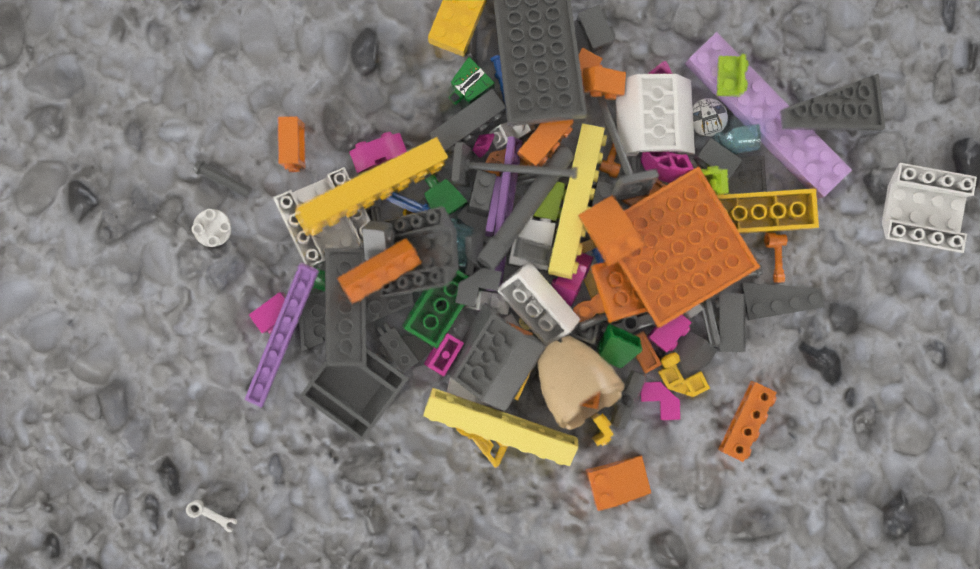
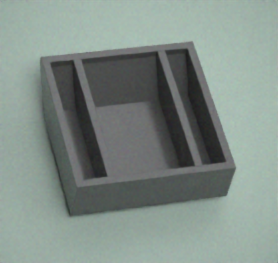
(355, 394)

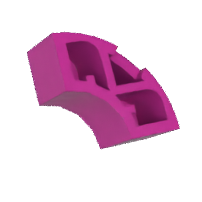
(377, 152)
(668, 164)
(570, 288)

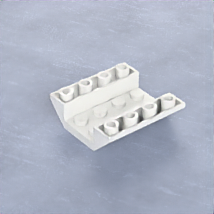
(656, 114)
(927, 207)
(345, 234)

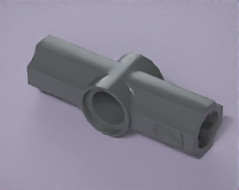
(641, 320)
(623, 410)

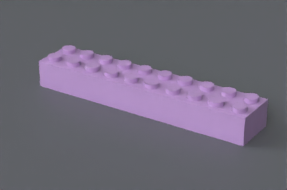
(798, 150)

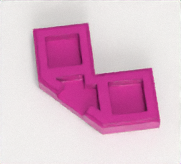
(668, 402)

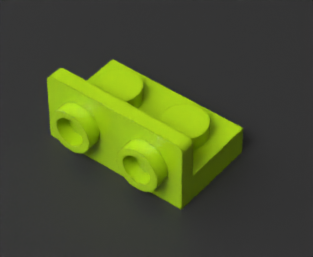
(731, 75)
(717, 179)

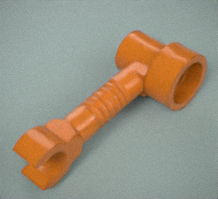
(609, 166)
(776, 241)

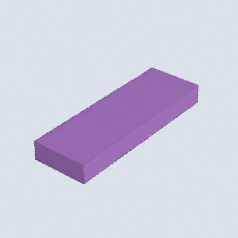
(493, 207)

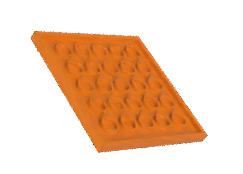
(687, 249)

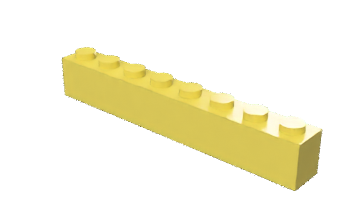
(576, 201)
(501, 427)

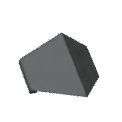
(588, 334)
(694, 351)

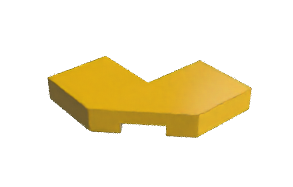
(689, 386)

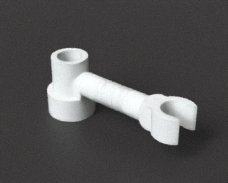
(193, 512)

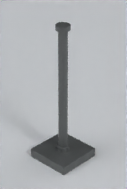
(463, 165)
(632, 184)

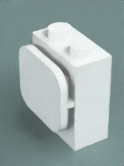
(537, 231)

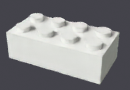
(538, 304)

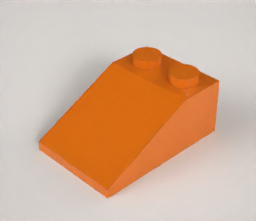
(611, 230)
(618, 482)

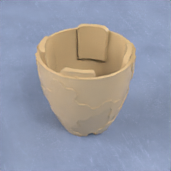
(571, 375)

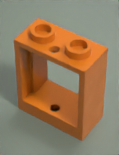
(291, 143)

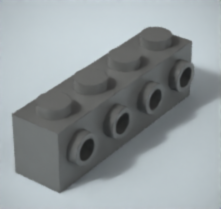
(469, 121)

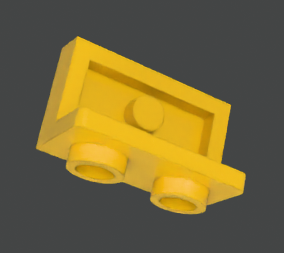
(603, 424)

